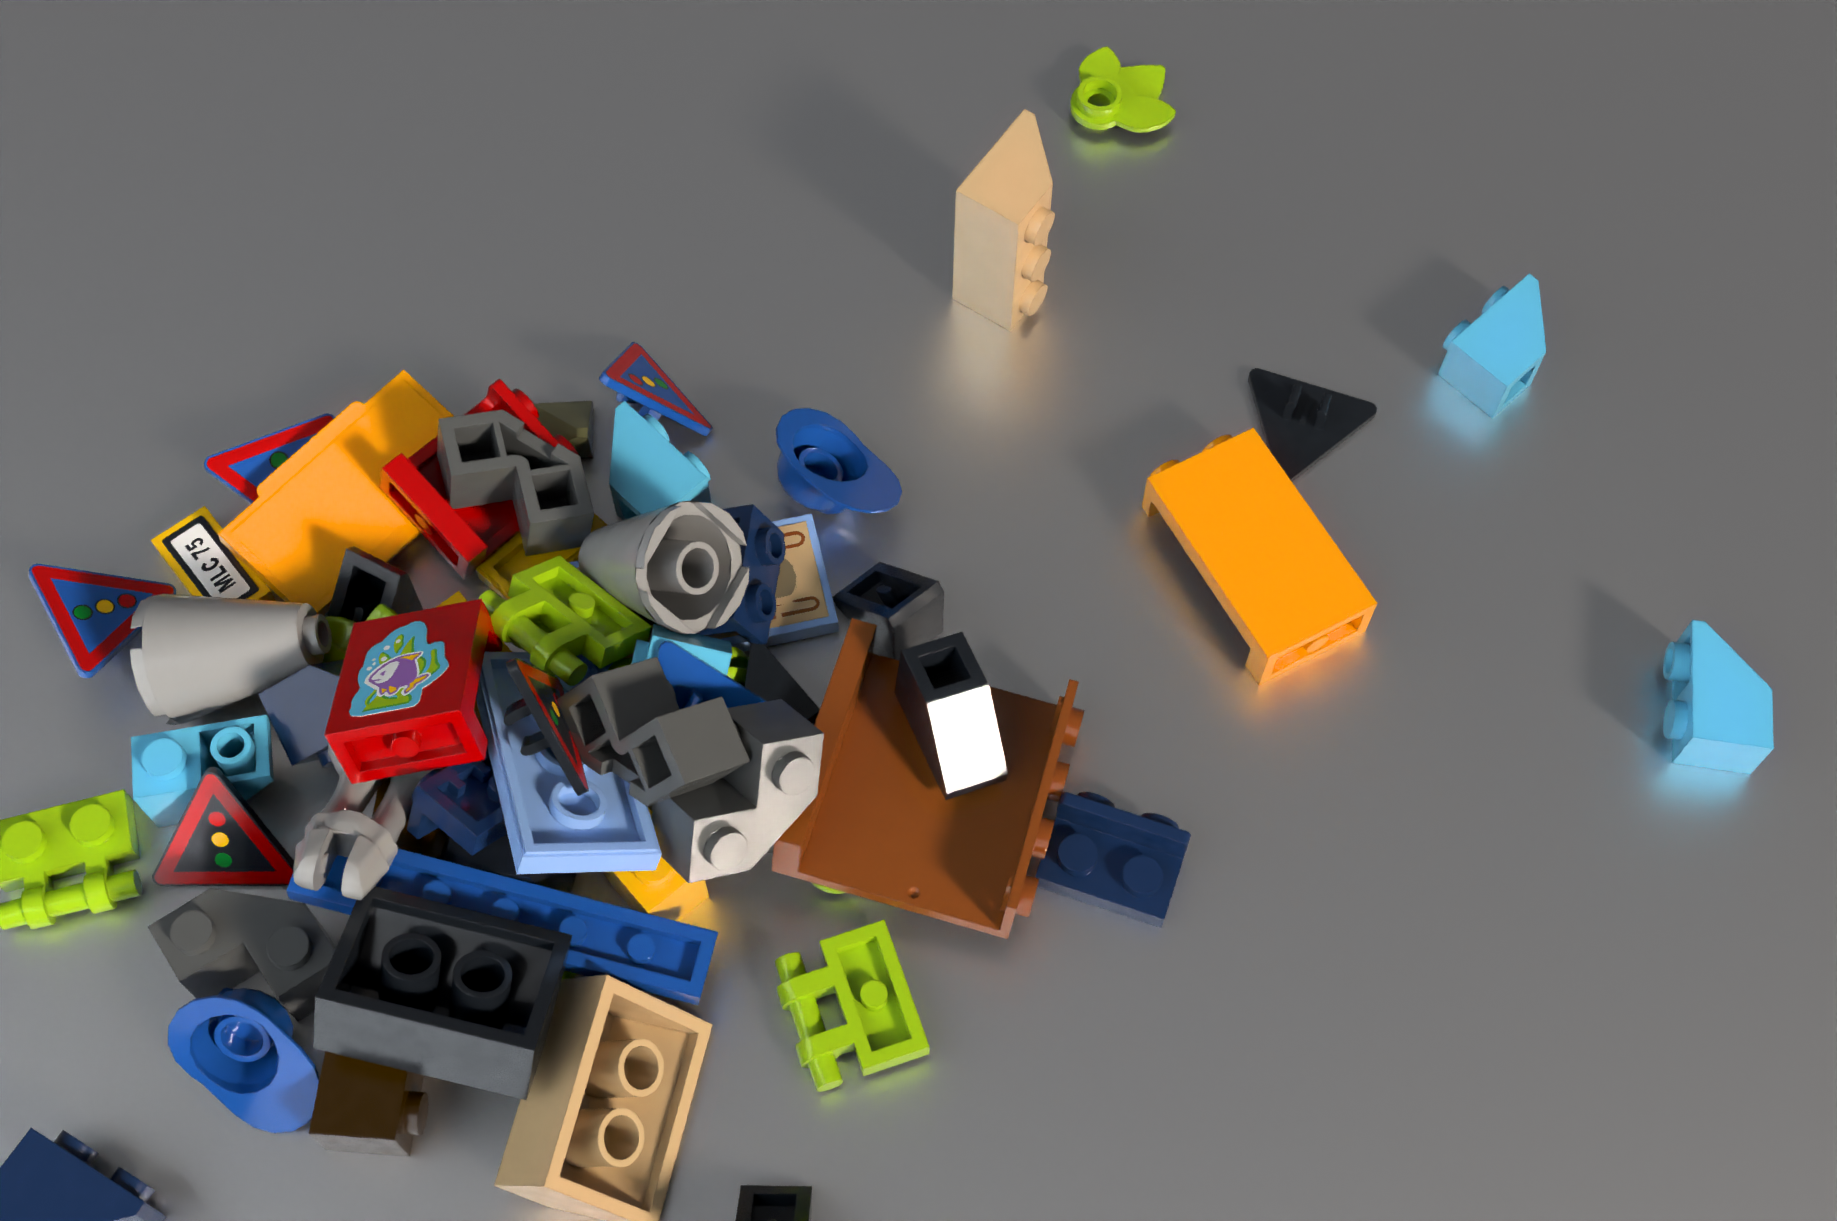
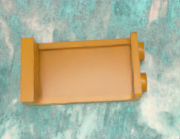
(1261, 552)

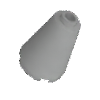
(671, 565)
(220, 650)

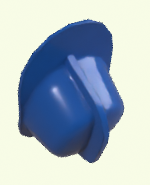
(830, 467)
(246, 1057)

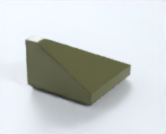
(571, 421)

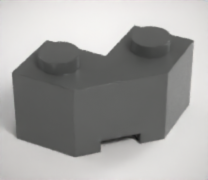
(497, 460)
(633, 727)
(743, 814)
(234, 935)

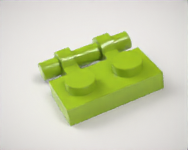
(575, 609)
(65, 842)
(872, 998)

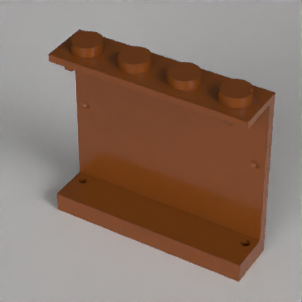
(885, 823)

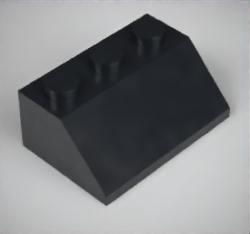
(441, 992)

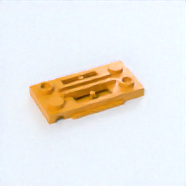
(332, 496)

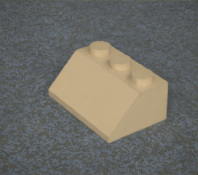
(1004, 227)
(606, 1103)

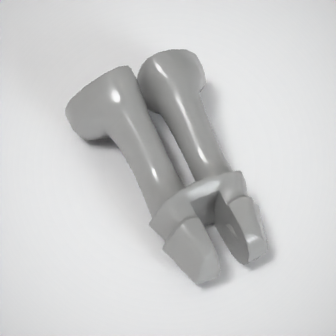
(349, 833)

